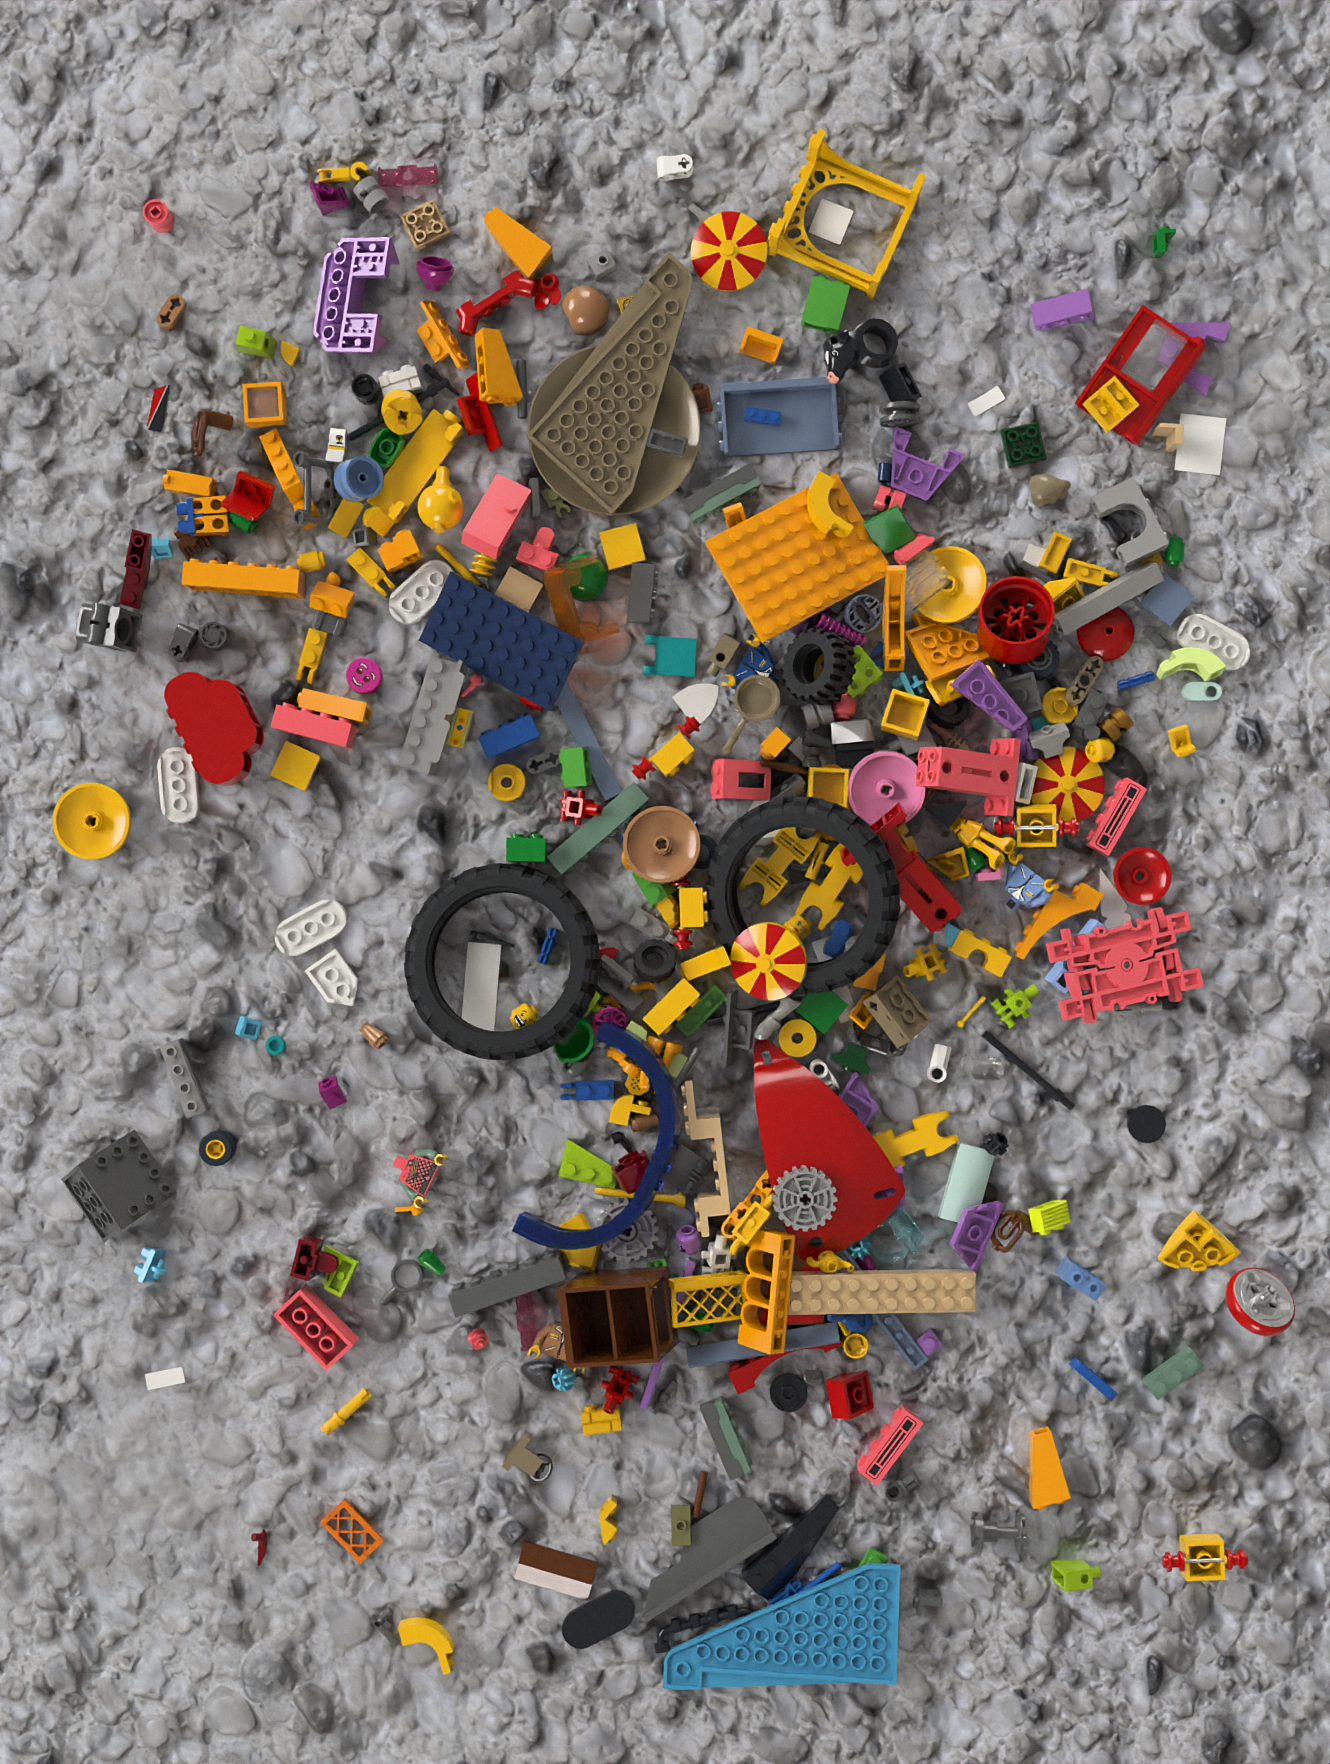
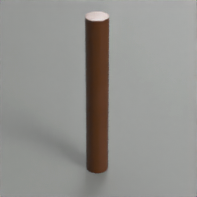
(784, 767)

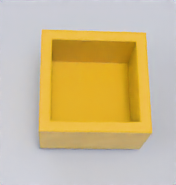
(905, 714)
(828, 784)

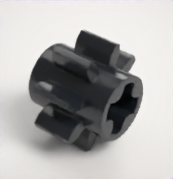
(996, 1144)

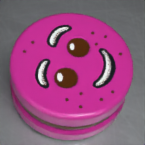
(364, 676)

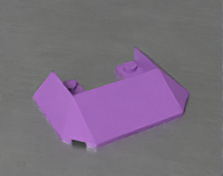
(341, 295)

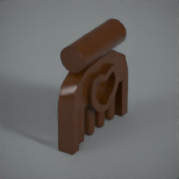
(193, 542)

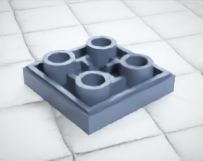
(1166, 600)

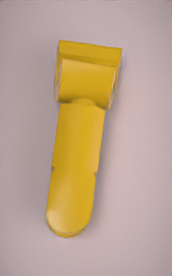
(343, 174)

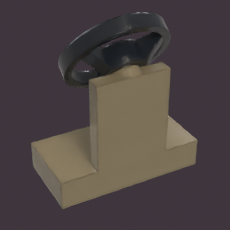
(527, 1460)

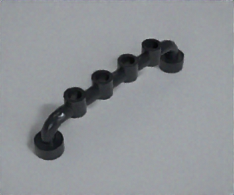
(696, 1621)

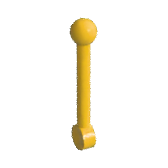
(961, 1023)

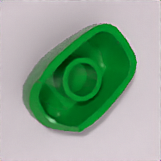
(386, 447)

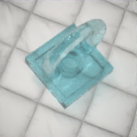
(904, 1230)

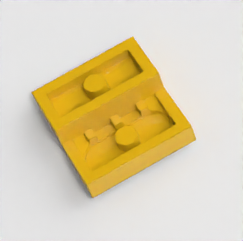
(1110, 404)

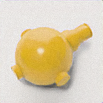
(440, 504)

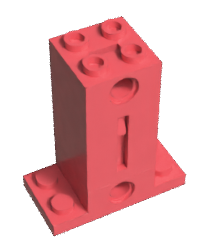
(974, 773)

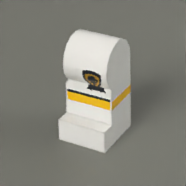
(337, 446)

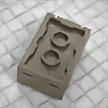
(897, 1011)

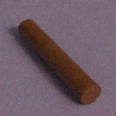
(699, 1494)

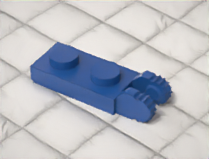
(589, 1090)

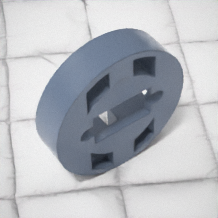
(870, 607)

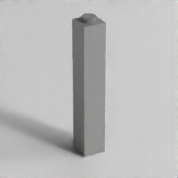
(1107, 597)

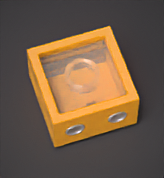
(264, 404)

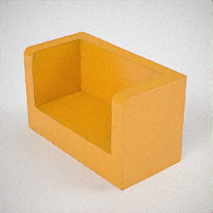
(761, 345)

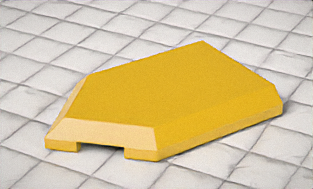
(580, 1258)

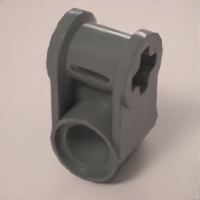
(184, 640)

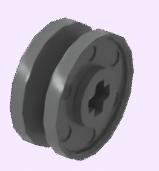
(899, 414)

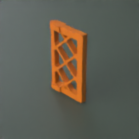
(367, 1529)

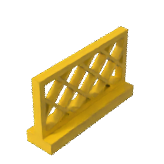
(704, 1282)

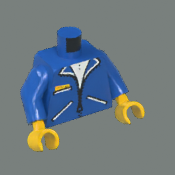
(755, 662)

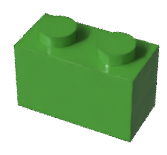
(575, 766)

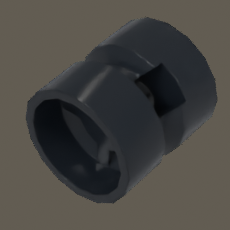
(365, 389)

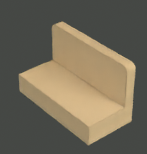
(1173, 435)

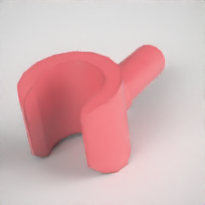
(475, 680)

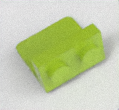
(866, 673)

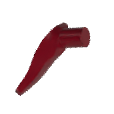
(262, 1544)

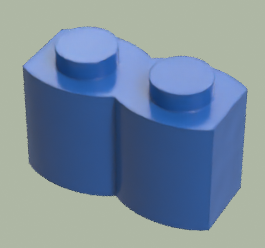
(840, 934)

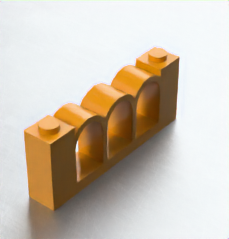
(751, 1332)

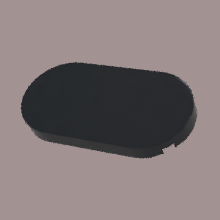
(598, 1619)

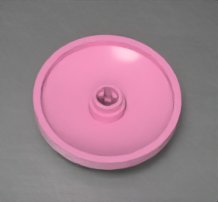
(883, 769)

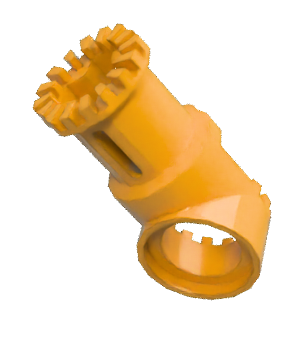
(624, 1061)

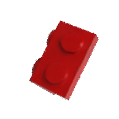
(250, 496)

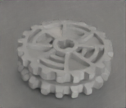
(808, 1213)
(633, 1244)

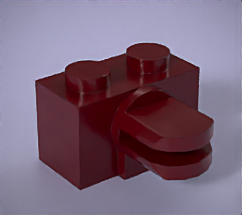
(311, 1258)

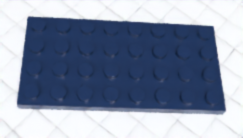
(501, 641)

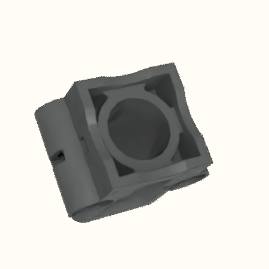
(108, 627)

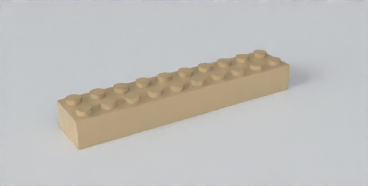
(882, 1291)

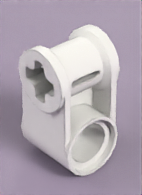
(672, 167)
(825, 1075)

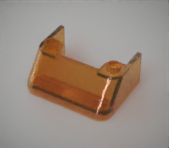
(557, 584)

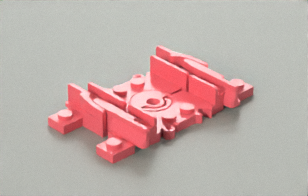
(1110, 948)

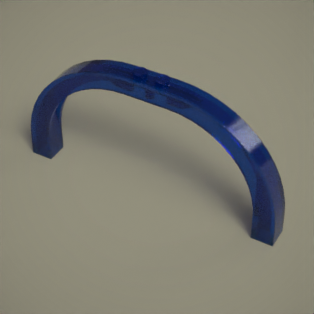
(659, 1164)

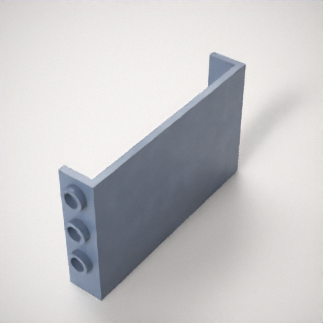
(806, 422)

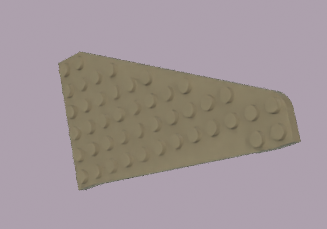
(609, 406)

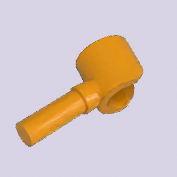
(415, 1211)

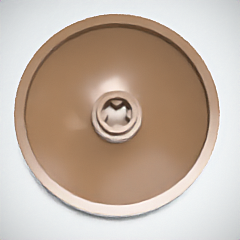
(661, 844)

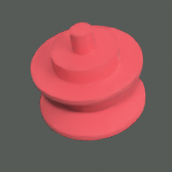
(478, 1338)

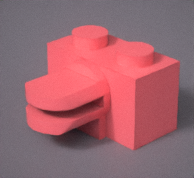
(539, 554)

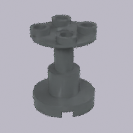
(990, 1532)

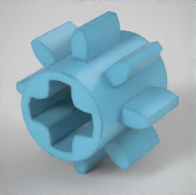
(862, 1251)
(564, 1379)

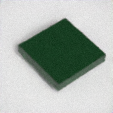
(1023, 444)

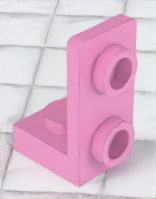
(986, 874)

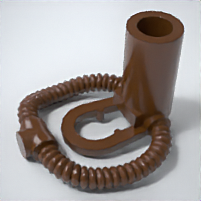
(204, 419)
(1019, 1220)

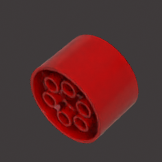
(1014, 646)

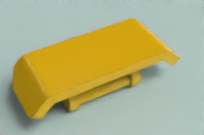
(941, 688)

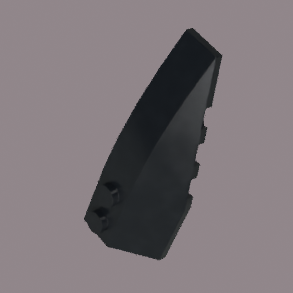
(790, 1550)

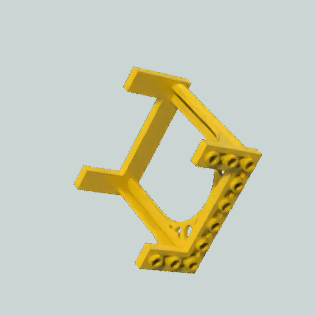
(824, 159)

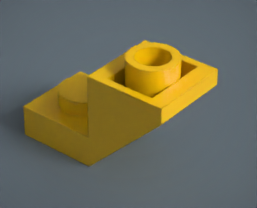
(608, 1525)

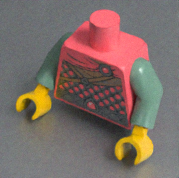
(419, 1173)

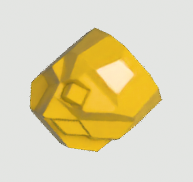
(669, 910)

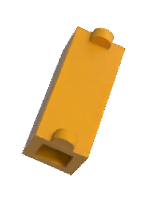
(189, 484)

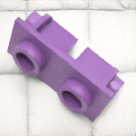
(1026, 751)

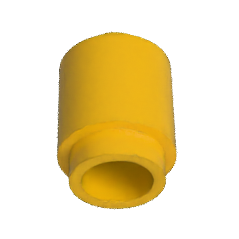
(311, 561)

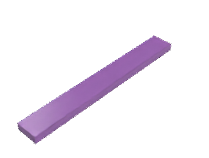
(656, 1367)

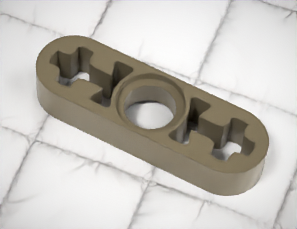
(1092, 676)

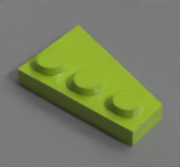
(586, 1167)

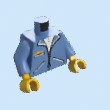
(1026, 885)

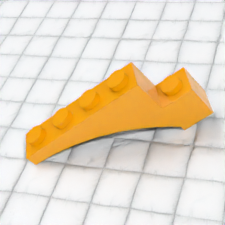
(286, 472)
(894, 618)
(1054, 911)

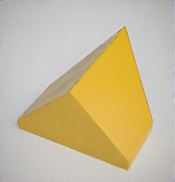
(951, 863)

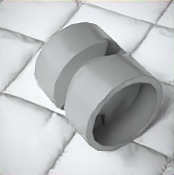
(369, 192)
(817, 714)

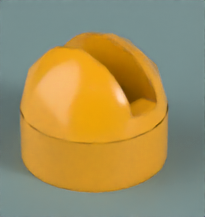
(333, 579)

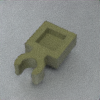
(554, 500)

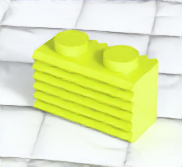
(1049, 1216)

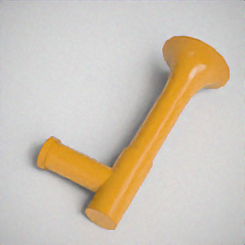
(636, 988)

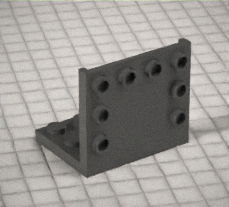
(118, 1185)

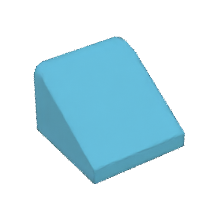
(950, 934)
(248, 1028)

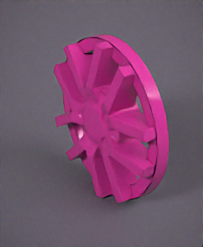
(612, 1017)

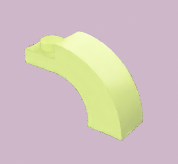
(1192, 659)

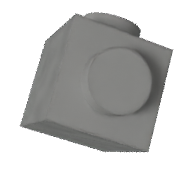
(602, 264)

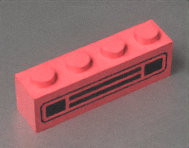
(1115, 817)
(889, 1444)

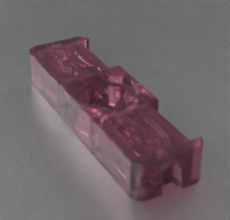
(395, 178)
(527, 1332)

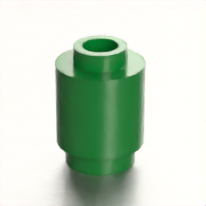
(242, 524)
(1175, 552)

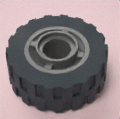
(1043, 669)

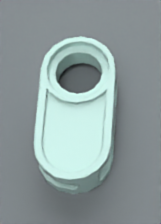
(1197, 691)

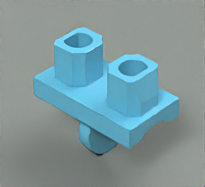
(905, 680)
(153, 1266)

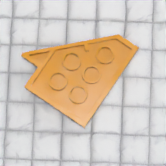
(942, 647)

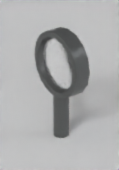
(405, 1277)

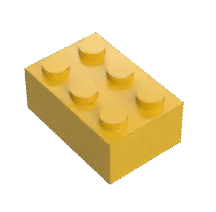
(672, 1006)

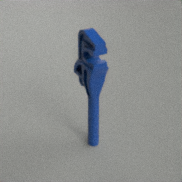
(795, 1587)

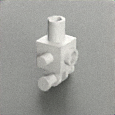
(717, 1256)

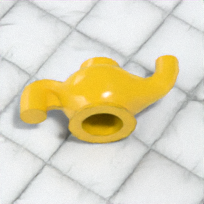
(829, 1262)

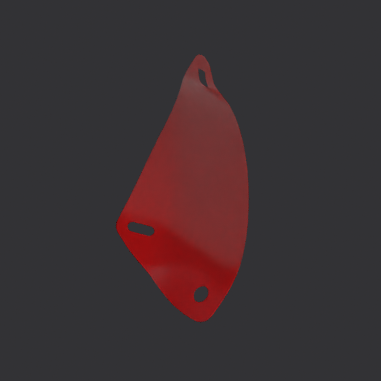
(813, 1127)

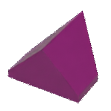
(329, 198)

